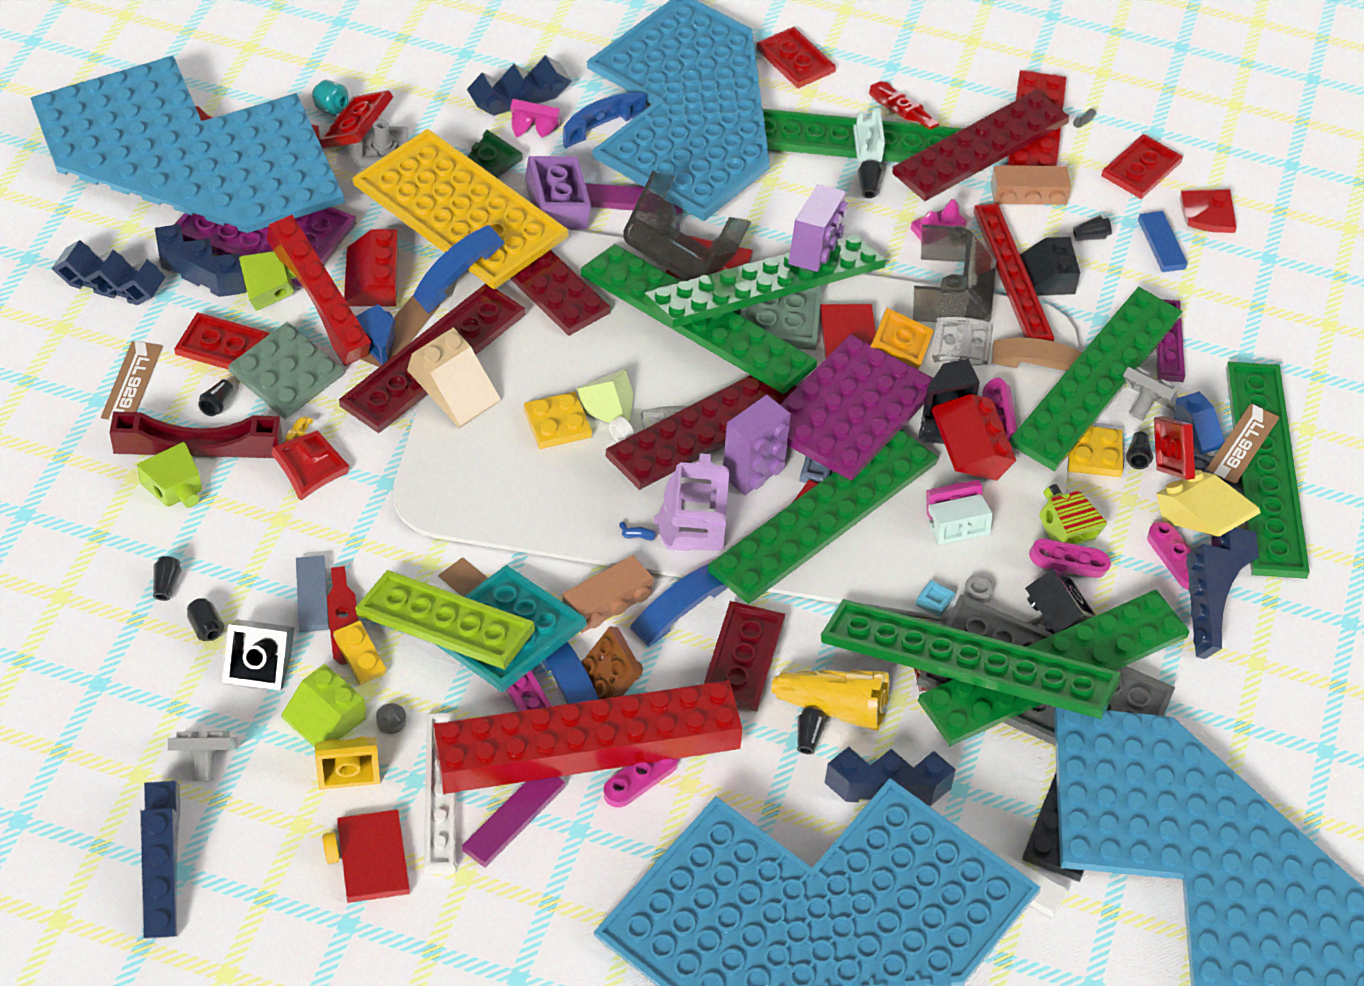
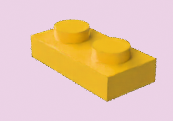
(359, 652)

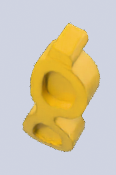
(298, 428)

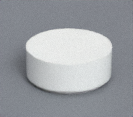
(620, 429)

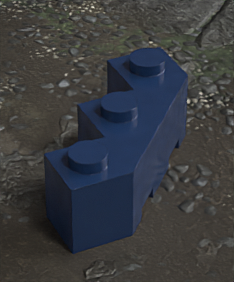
(539, 85)
(196, 262)
(108, 274)
(856, 779)

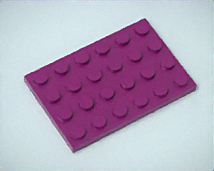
(322, 228)
(853, 406)

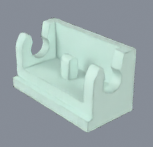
(869, 137)
(960, 519)

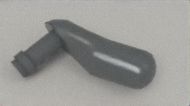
(1085, 119)

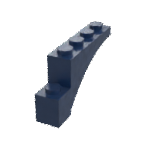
(1210, 579)
(159, 858)

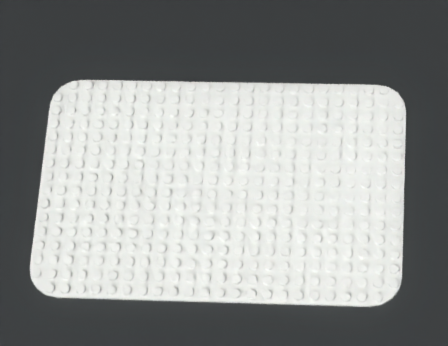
(567, 500)

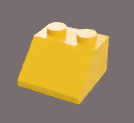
(347, 762)

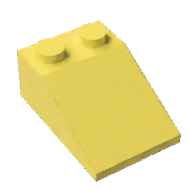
(1204, 504)

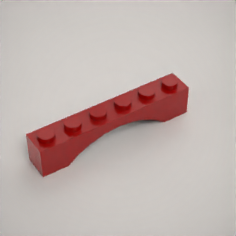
(338, 319)

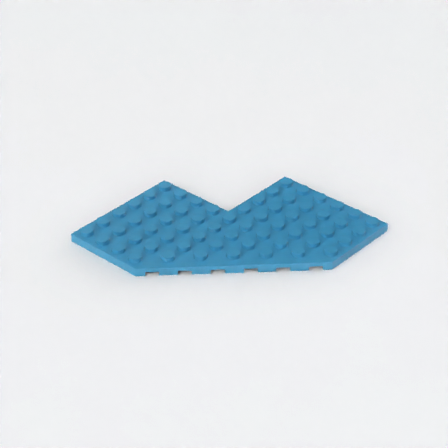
(703, 107)
(148, 140)
(1255, 889)
(884, 906)

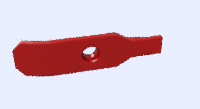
(901, 105)
(340, 600)

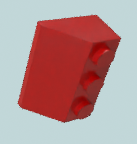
(372, 269)
(974, 436)

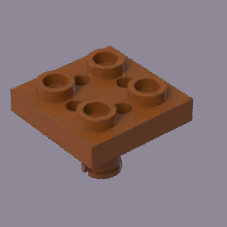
(617, 668)

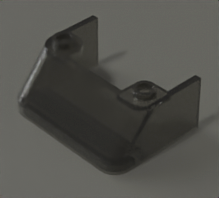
(652, 234)
(959, 295)

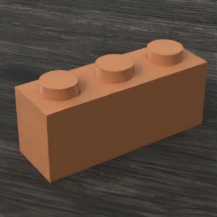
(1030, 185)
(610, 592)

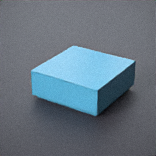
(935, 598)

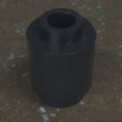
(205, 619)

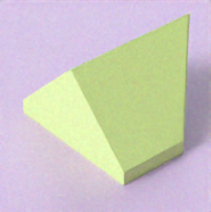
(608, 397)

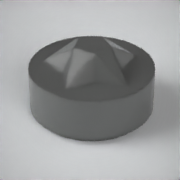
(391, 718)

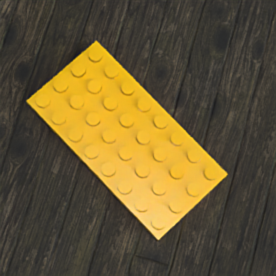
(452, 196)

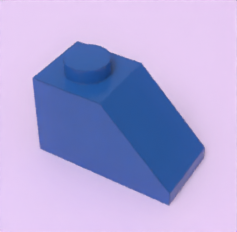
(380, 330)
(1203, 417)

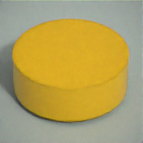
(330, 847)

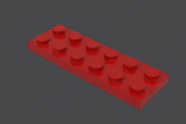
(1044, 150)

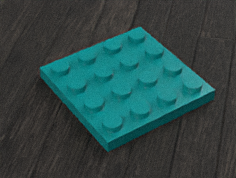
(519, 596)

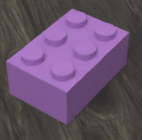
(559, 189)
(818, 228)
(756, 444)

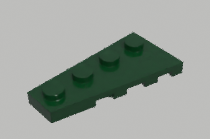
(494, 154)

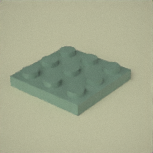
(789, 317)
(286, 370)

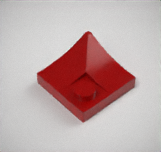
(1209, 210)
(309, 462)

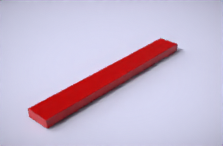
(1013, 272)

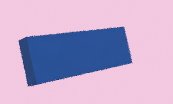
(1162, 241)

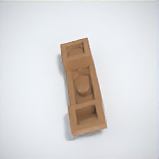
(1033, 351)

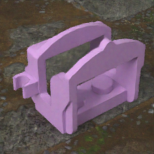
(672, 517)

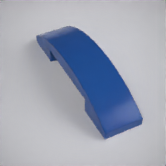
(600, 112)
(453, 264)
(675, 603)
(570, 675)

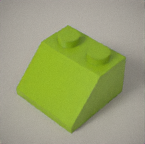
(324, 707)

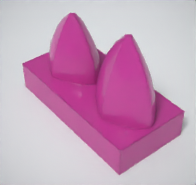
(543, 116)
(947, 217)
(952, 492)

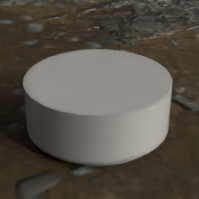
(979, 589)

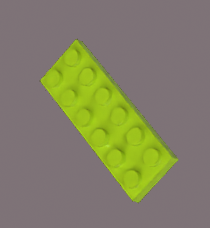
(445, 619)

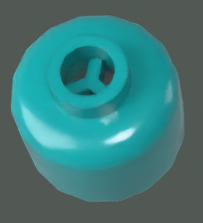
(330, 96)

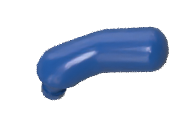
(637, 532)

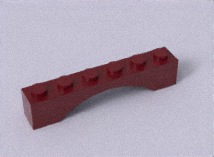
(144, 435)

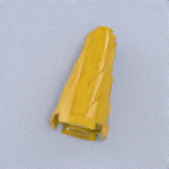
(850, 696)

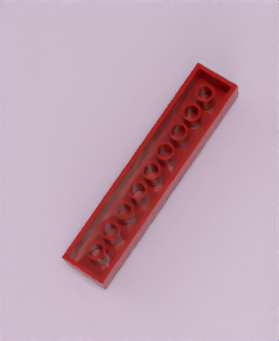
(586, 736)

